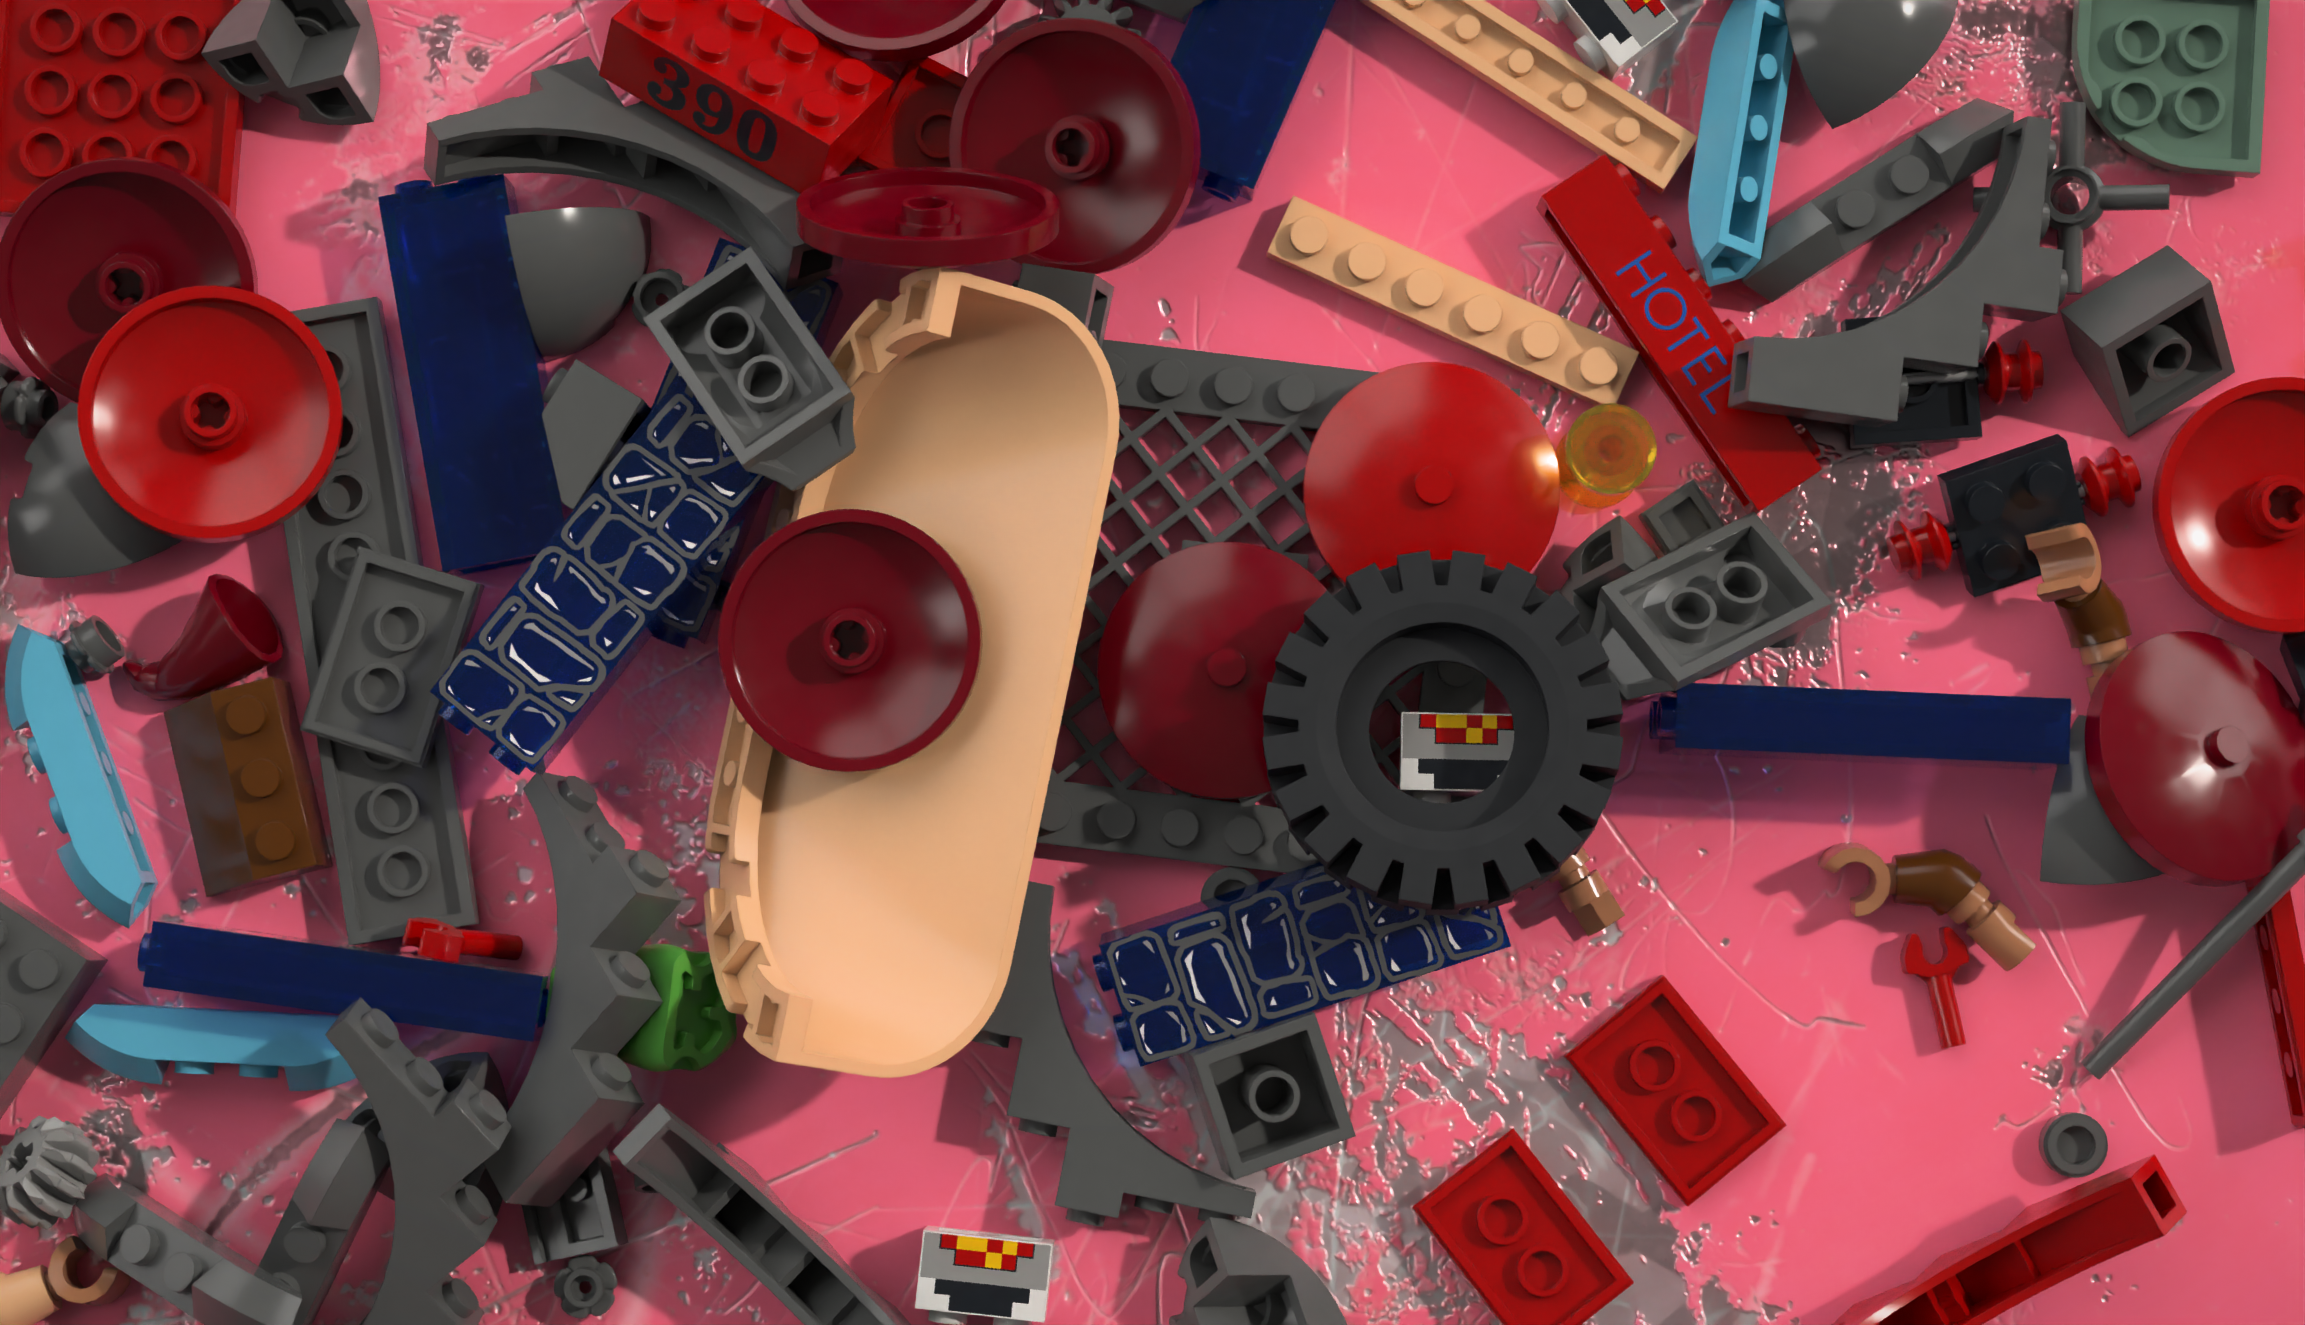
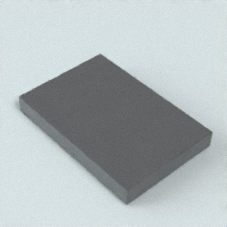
(386, 653)

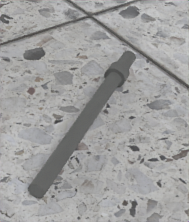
(2198, 961)

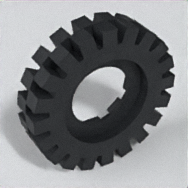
(1466, 849)

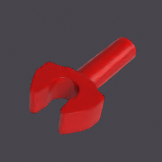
(447, 943)
(1939, 981)

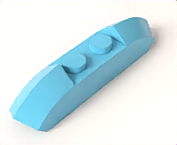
(1739, 139)
(89, 801)
(144, 1038)

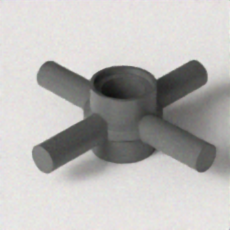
(2101, 196)

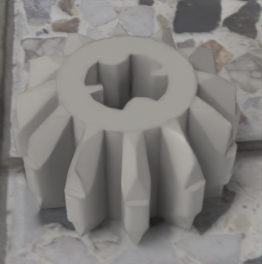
(45, 1172)

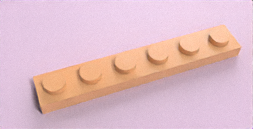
(1547, 83)
(1451, 303)

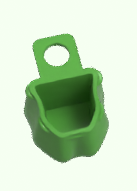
(692, 1021)

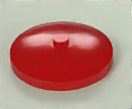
(210, 414)
(1432, 465)
(2235, 505)

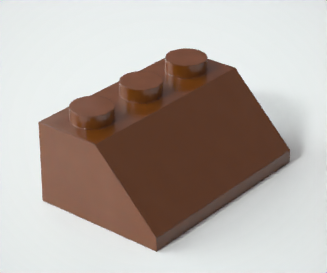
(247, 786)

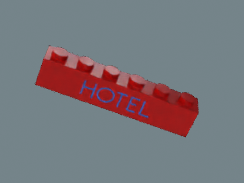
(1675, 330)

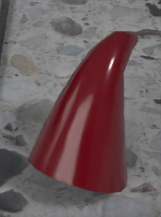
(220, 644)

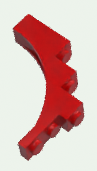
(2033, 1251)

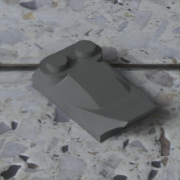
(758, 372)
(1704, 609)

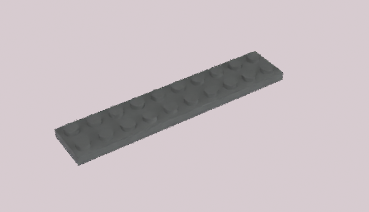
(390, 822)

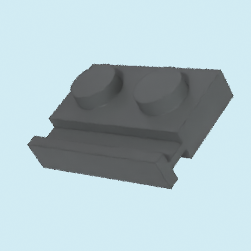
(582, 1219)

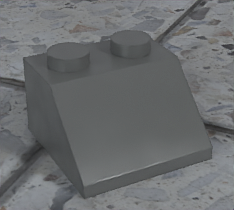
(2149, 339)
(587, 426)

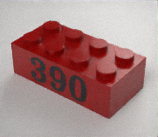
(749, 84)

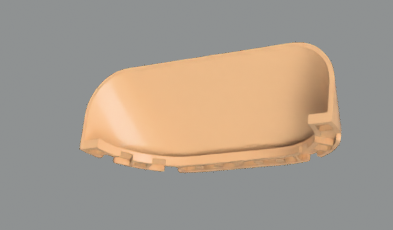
(886, 904)

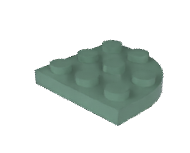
(2176, 79)

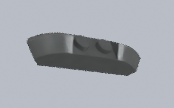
(1878, 197)
(326, 1214)
(179, 1258)

